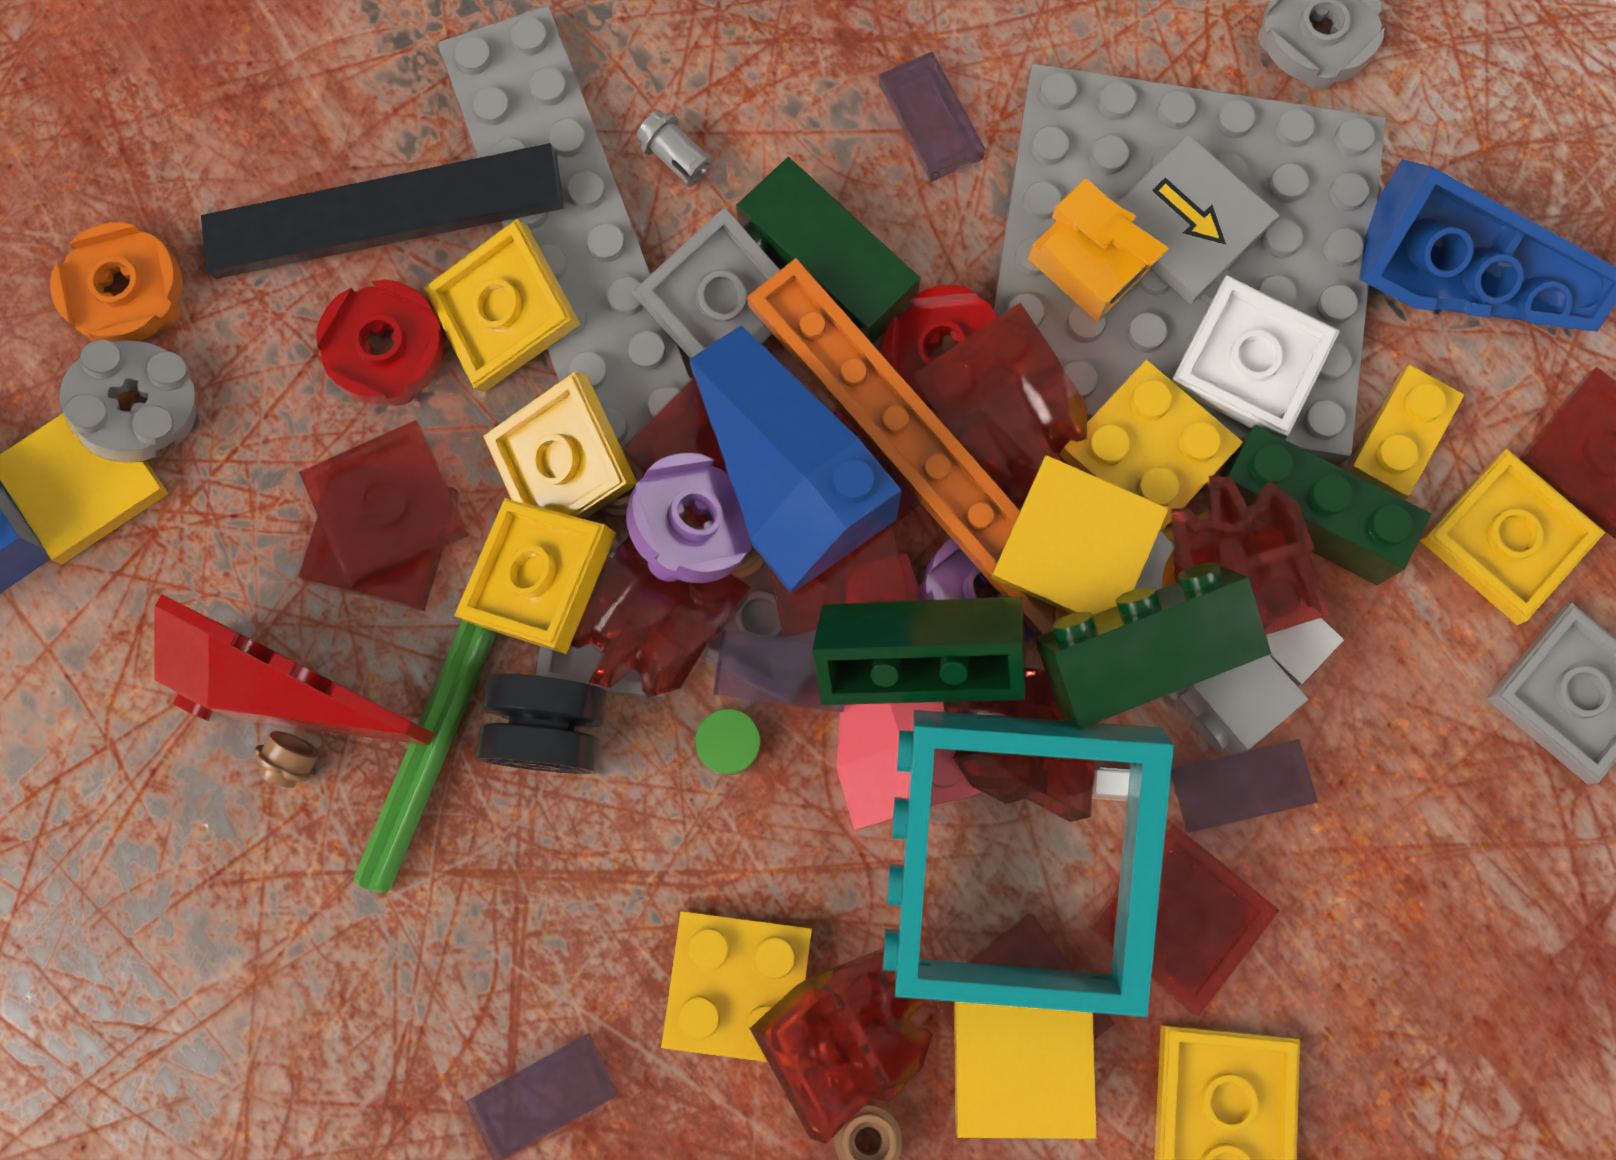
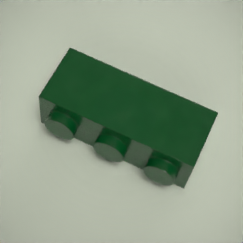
(801, 220)
(1344, 514)
(1152, 643)
(921, 651)

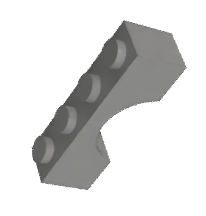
(1237, 704)

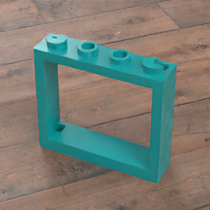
(1128, 985)

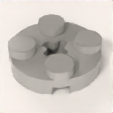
(1320, 57)
(124, 366)

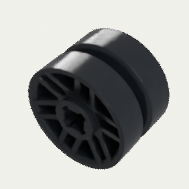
(541, 724)

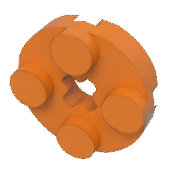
(138, 311)

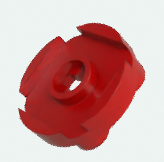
(934, 314)
(394, 374)

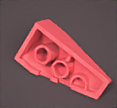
(869, 753)

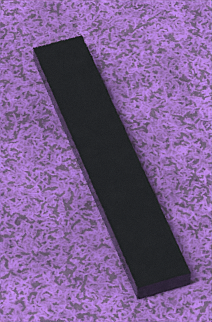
(382, 211)

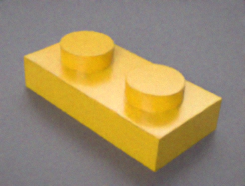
(1405, 432)

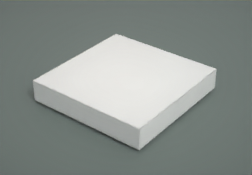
(1254, 358)

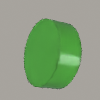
(727, 742)

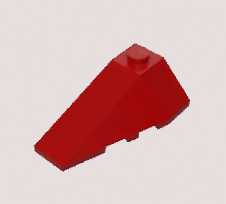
(249, 682)

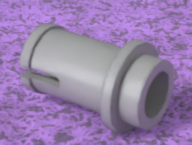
(675, 148)

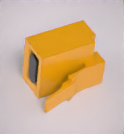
(1094, 250)

